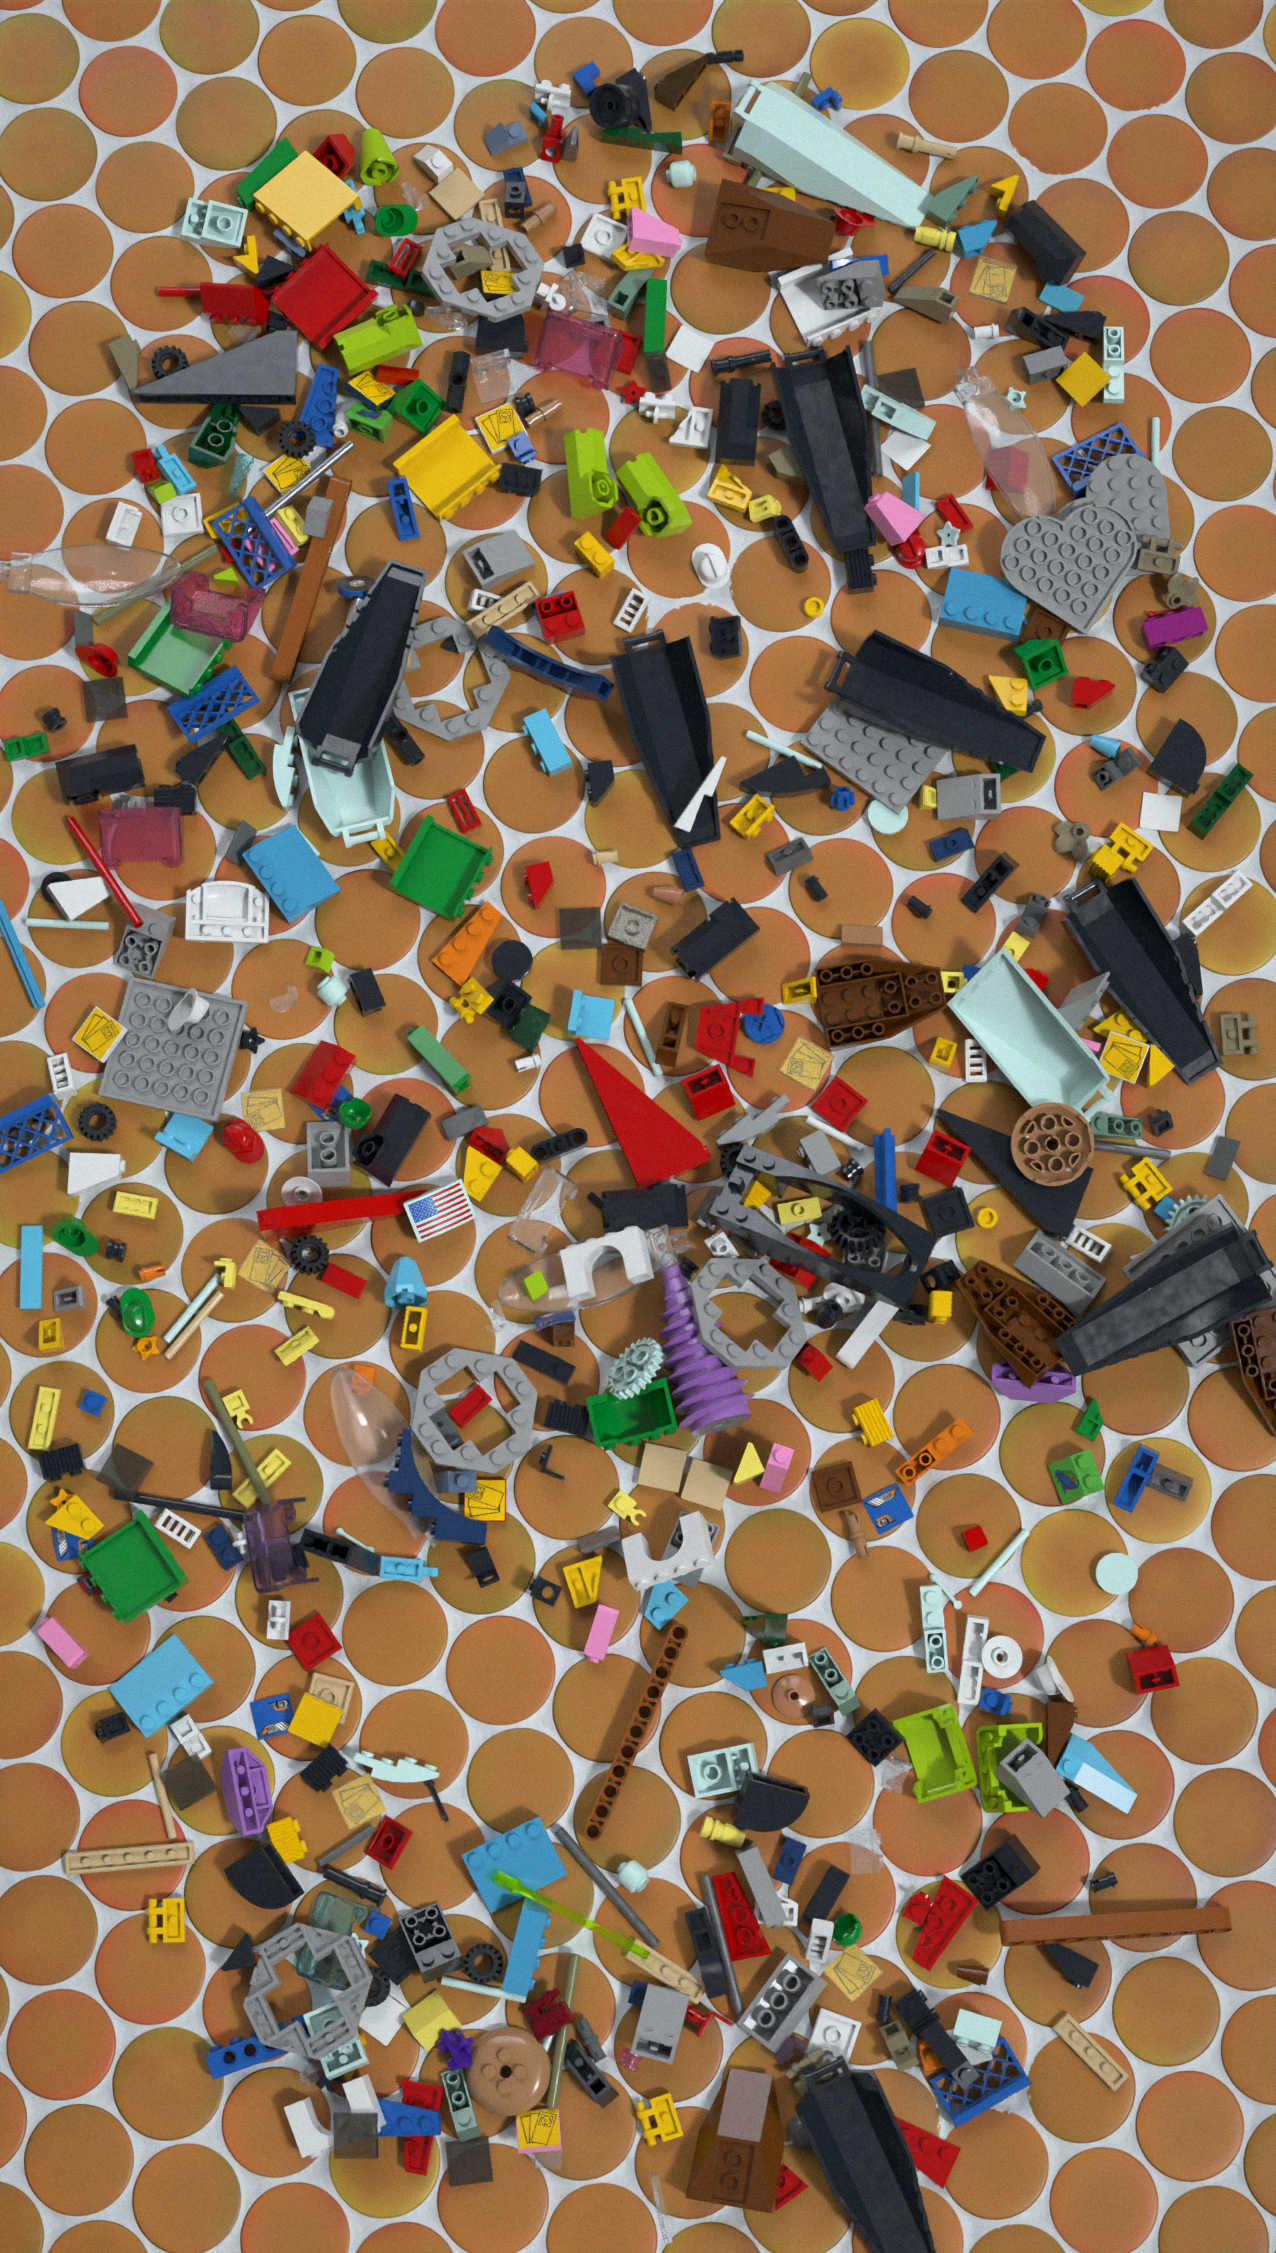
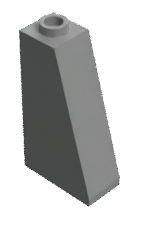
(761, 1885)

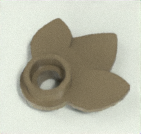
(1183, 590)
(1070, 840)

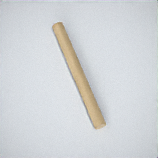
(193, 1325)
(162, 1796)

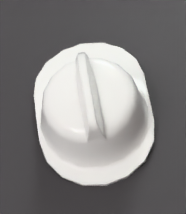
(710, 566)
(189, 1010)
(1051, 1681)

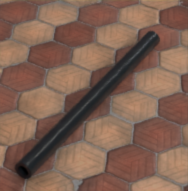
(181, 1505)

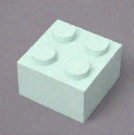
(976, 2031)

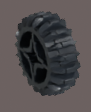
(858, 1235)

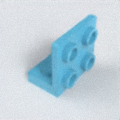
(590, 1016)
(185, 1136)

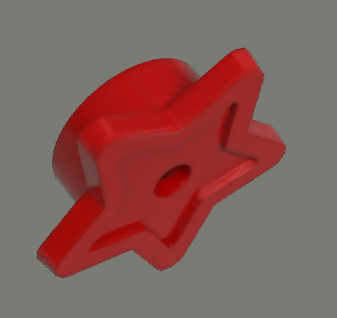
(633, 387)
(229, 558)

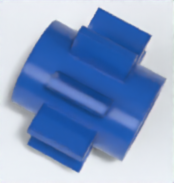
(842, 798)

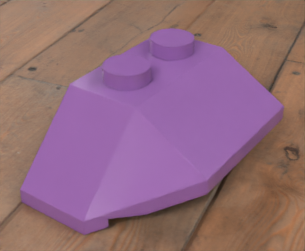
(1052, 1387)
(245, 1791)

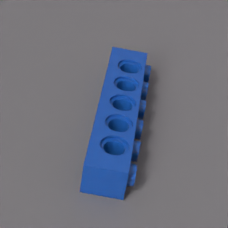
(220, 2067)

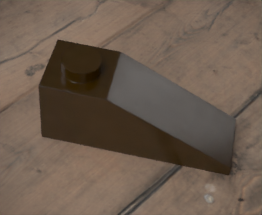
(679, 82)

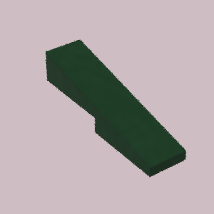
(631, 137)
(413, 283)
(240, 747)
(1220, 801)

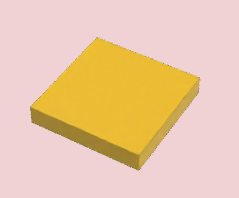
(1083, 379)
(315, 1720)

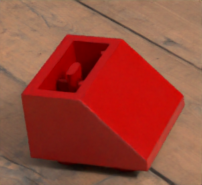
(560, 618)
(708, 1092)
(942, 1158)
(794, 1274)
(1152, 1670)

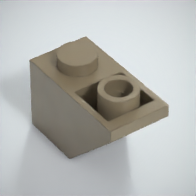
(470, 260)
(786, 466)

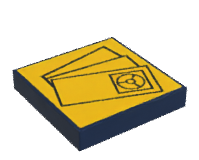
(369, 391)

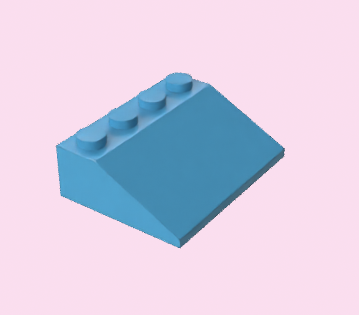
(982, 605)
(291, 873)
(519, 1853)

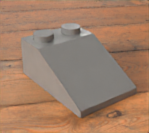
(328, 1153)

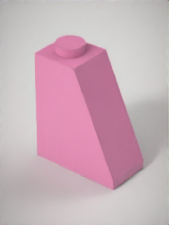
(651, 235)
(893, 517)
(776, 1468)
(601, 1633)
(62, 1642)

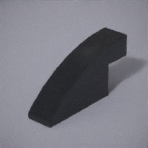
(786, 781)

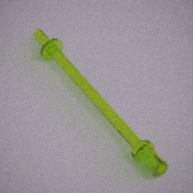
(515, 1886)

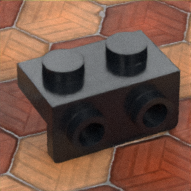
(520, 479)
(725, 637)
(1164, 668)

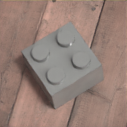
(818, 1154)

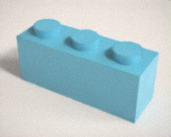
(546, 743)

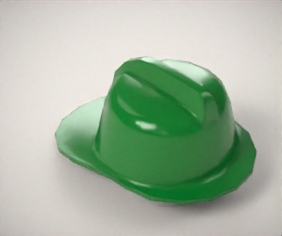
(395, 220)
(75, 1237)
(137, 1312)

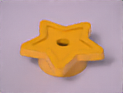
(145, 1352)
(61, 1497)

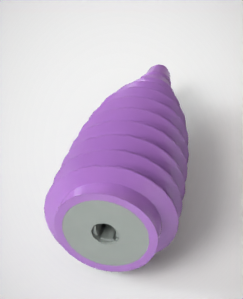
(706, 1385)

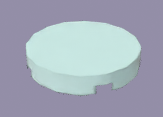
(884, 820)
(1116, 1573)

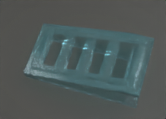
(240, 472)

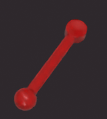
(1150, 614)

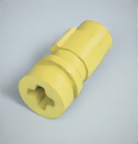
(937, 238)
(723, 1832)

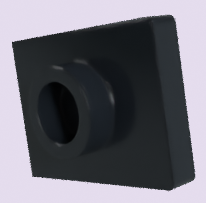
(515, 198)
(943, 1275)
(544, 1459)
(483, 1566)
(537, 1586)

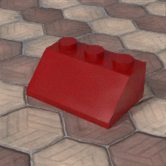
(233, 304)
(323, 1075)

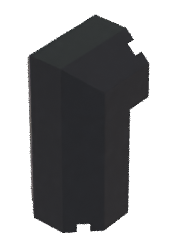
(1046, 243)
(738, 422)
(100, 774)
(714, 940)
(391, 1140)
(645, 1208)

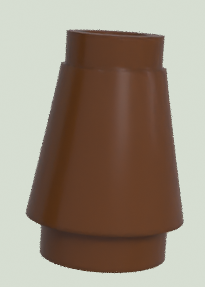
(973, 1973)

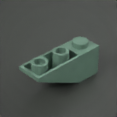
(947, 202)
(627, 292)
(1115, 1127)
(834, 1681)
(461, 2105)

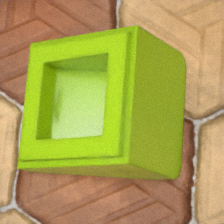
(162, 491)
(227, 578)
(320, 959)
(535, 1285)

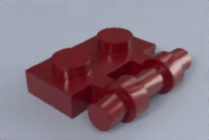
(550, 2021)

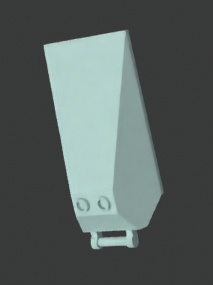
(346, 802)
(1030, 1038)

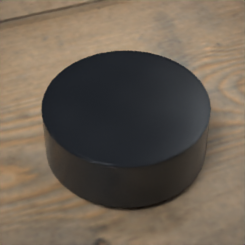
(416, 307)

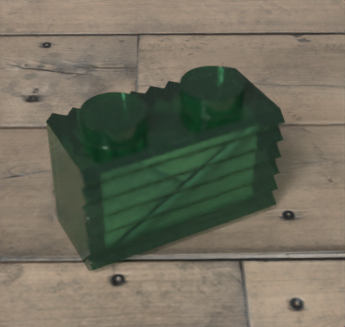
(530, 1028)

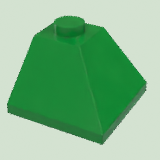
(416, 406)
(1041, 661)

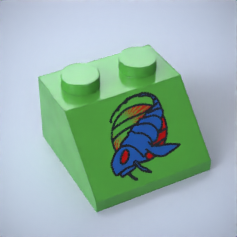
(369, 423)
(1076, 1476)

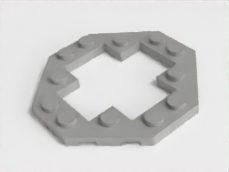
(493, 238)
(486, 696)
(788, 1314)
(467, 1455)
(349, 2002)

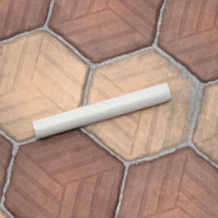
(834, 1133)

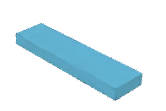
(31, 1267)

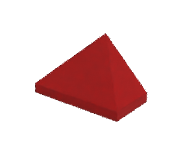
(490, 1143)

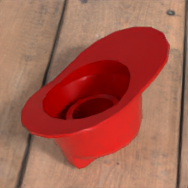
(851, 221)
(911, 552)
(100, 658)
(243, 1141)

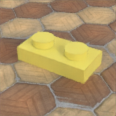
(293, 525)
(297, 1346)

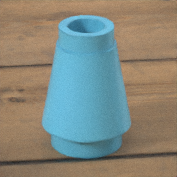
(1106, 745)

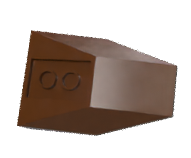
(765, 231)
(875, 1000)
(1016, 1319)
(1255, 1352)
(740, 2145)

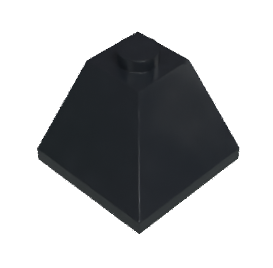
(507, 1003)

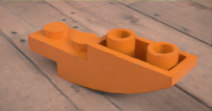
(934, 1451)

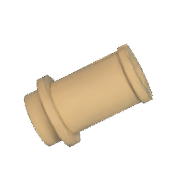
(604, 857)

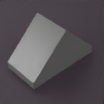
(317, 516)
(70, 1299)

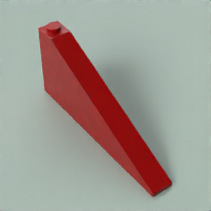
(649, 1137)
(316, 1217)

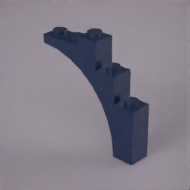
(546, 669)
(407, 1481)

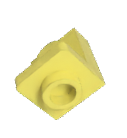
(764, 508)
(228, 1276)

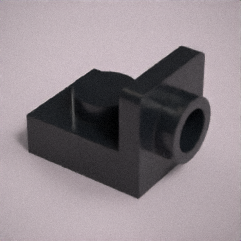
(913, 1317)
(111, 1727)

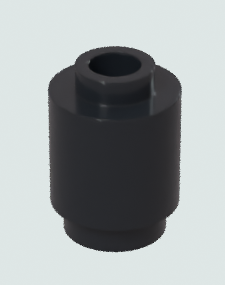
(828, 1314)

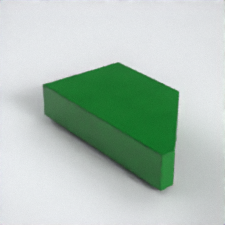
(1090, 1422)

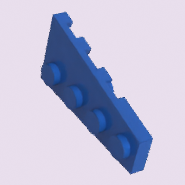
(321, 406)
(408, 2120)

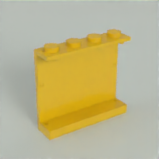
(305, 199)
(447, 469)

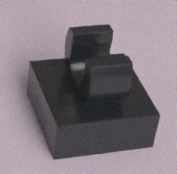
(573, 255)
(275, 321)
(1161, 1122)
(822, 1716)
(324, 2081)

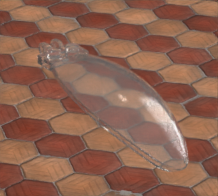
(1007, 446)
(91, 574)
(607, 1274)
(369, 1434)

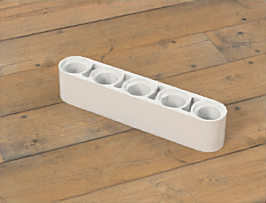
(866, 1334)

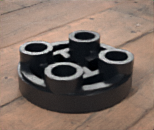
(512, 960)

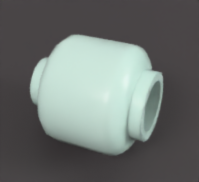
(681, 174)
(332, 991)
(632, 1876)

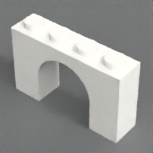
(579, 1260)
(694, 1554)
(308, 2131)

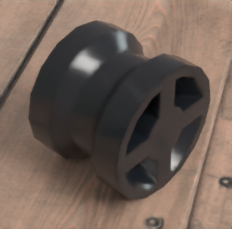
(525, 404)
(54, 720)
(851, 1170)
(910, 1193)
(116, 1251)
(688, 1268)

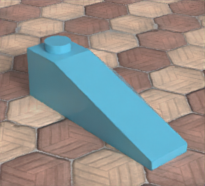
(1089, 1770)

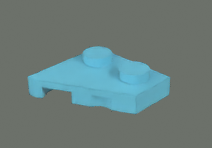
(664, 1603)

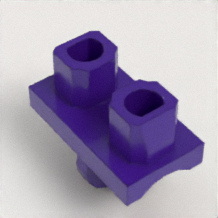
(458, 2047)

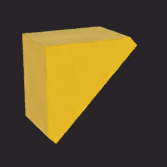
(800, 992)
(942, 1055)
(1157, 1066)
(51, 1335)

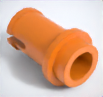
(150, 1272)
(1143, 1634)

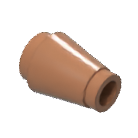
(672, 895)

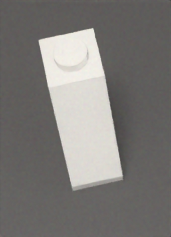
(78, 896)
(92, 1171)

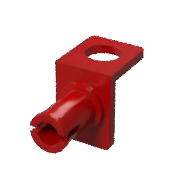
(554, 138)
(704, 2020)

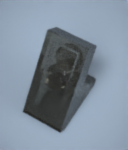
(658, 371)

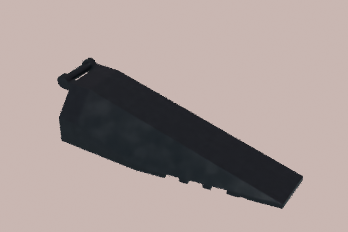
(830, 441)
(363, 672)
(931, 703)
(670, 728)
(1147, 977)
(1171, 1302)
(865, 2158)

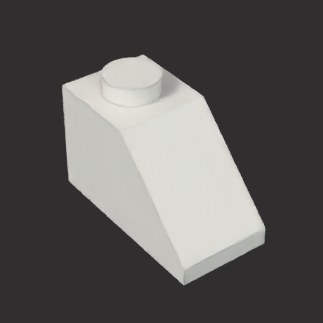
(434, 163)

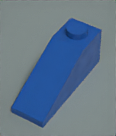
(402, 507)

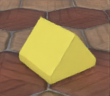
(927, 797)

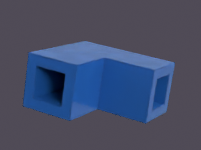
(585, 77)

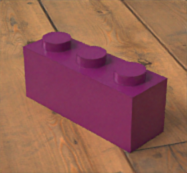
(1173, 628)

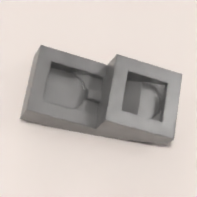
(464, 1122)

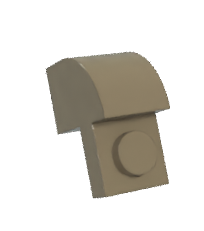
(898, 2045)

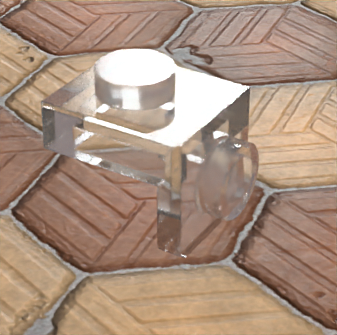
(283, 1002)
(895, 1774)
(313, 2066)

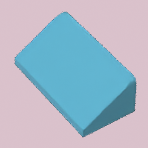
(1061, 297)
(910, 490)

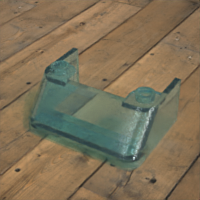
(336, 1915)

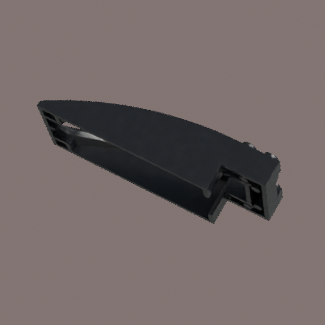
(764, 1238)

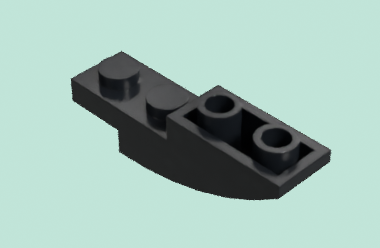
(707, 1953)

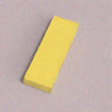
(44, 1419)
(269, 1471)

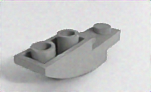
(747, 1129)

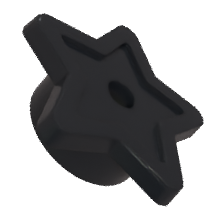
(257, 1040)

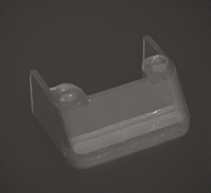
(541, 1212)

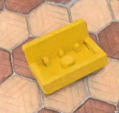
(752, 817)

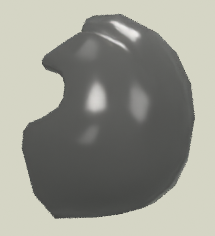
(797, 2133)

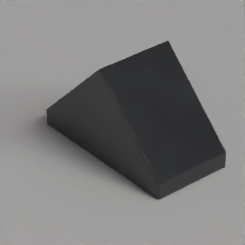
(273, 272)
(260, 418)
(242, 1955)

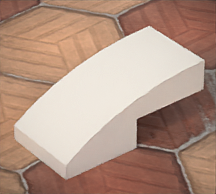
(947, 557)
(191, 1737)

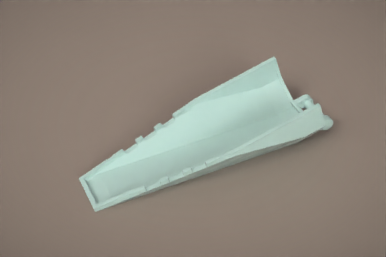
(821, 159)

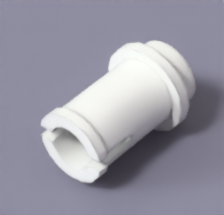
(986, 331)
(340, 428)
(528, 1062)
(810, 1304)

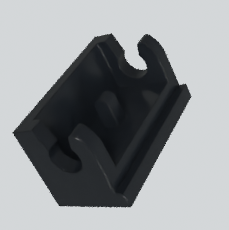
(366, 992)

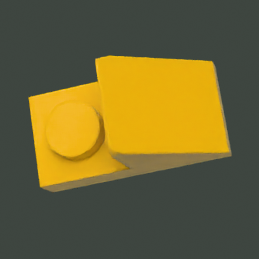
(1004, 191)
(249, 262)

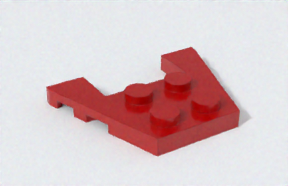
(719, 1031)

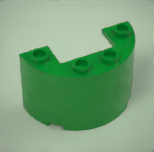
(633, 1419)

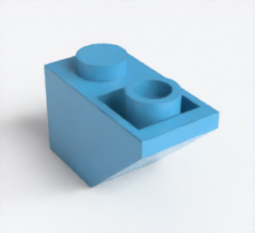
(974, 239)
(747, 1677)

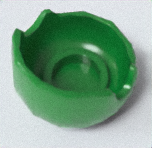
(354, 1113)
(847, 1930)

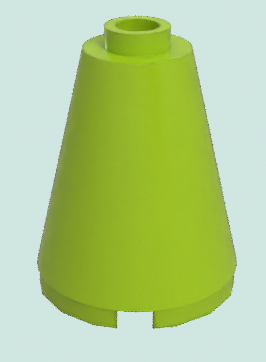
(376, 159)

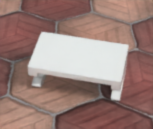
(124, 525)
(785, 1658)

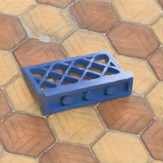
(1078, 488)
(269, 534)
(212, 691)
(23, 1114)
(885, 1169)
(989, 2100)

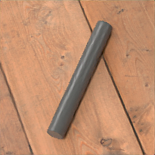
(346, 1846)

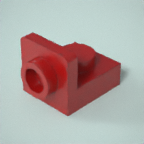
(145, 465)
(918, 1907)

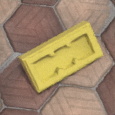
(1016, 945)
(135, 1205)
(799, 1211)

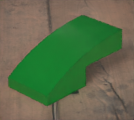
(25, 748)

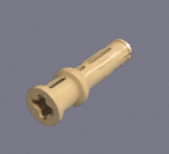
(917, 144)

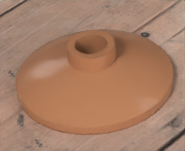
(785, 1704)

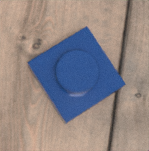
(93, 1403)
(378, 1925)

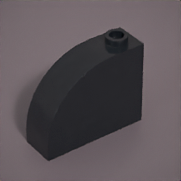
(501, 335)
(1180, 760)
(339, 1551)
(768, 1803)
(264, 1878)

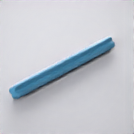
(20, 959)

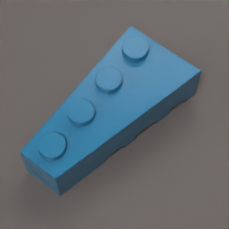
(525, 1948)

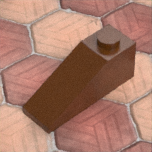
(671, 1034)
(564, 1334)
(1059, 1722)

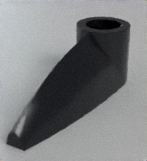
(220, 1464)

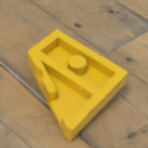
(633, 260)
(729, 491)
(226, 524)
(1010, 693)
(1122, 1024)
(479, 1174)
(76, 1519)
(583, 1581)

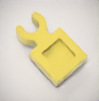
(236, 1406)
(624, 1505)

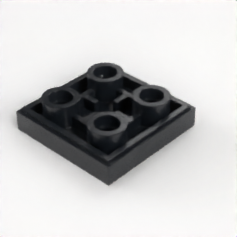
(875, 1737)

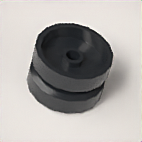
(614, 106)

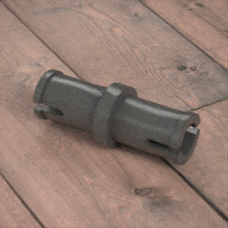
(590, 2040)

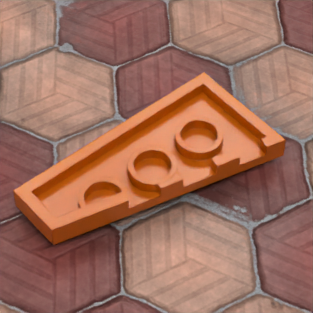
(466, 947)

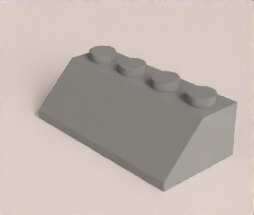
(1059, 1272)
(782, 2003)

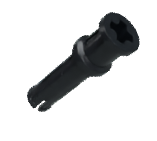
(732, 363)
(363, 1889)

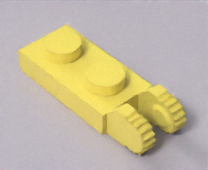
(307, 1305)

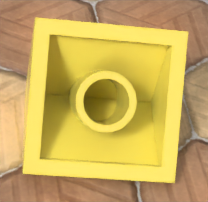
(749, 1467)
(430, 2020)

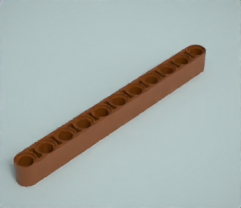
(310, 585)
(628, 1740)
(1115, 1926)

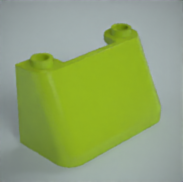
(993, 1746)
(937, 1752)

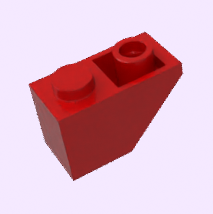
(1089, 693)
(540, 882)
(813, 1361)

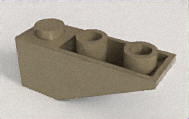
(931, 301)

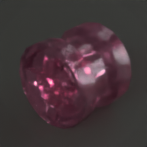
(629, 2060)

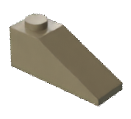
(128, 360)

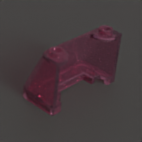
(579, 348)
(213, 612)
(141, 836)

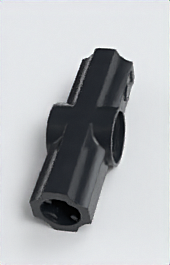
(456, 393)
(407, 746)

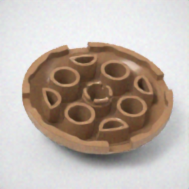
(1072, 1149)
(529, 2071)

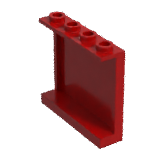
(322, 297)

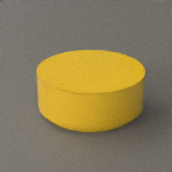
(813, 608)
(986, 1218)

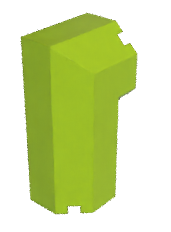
(378, 339)
(587, 474)
(653, 497)

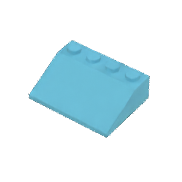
(161, 1686)

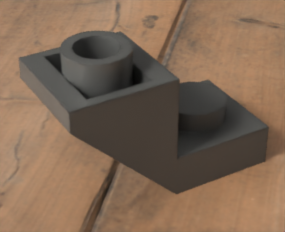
(1116, 769)
(1033, 915)

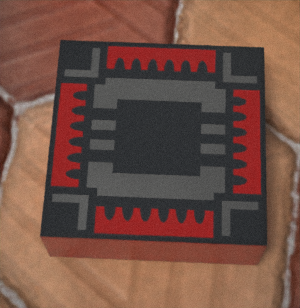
(86, 1583)

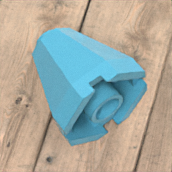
(405, 1285)

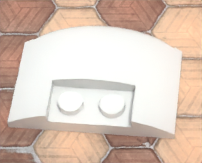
(227, 913)

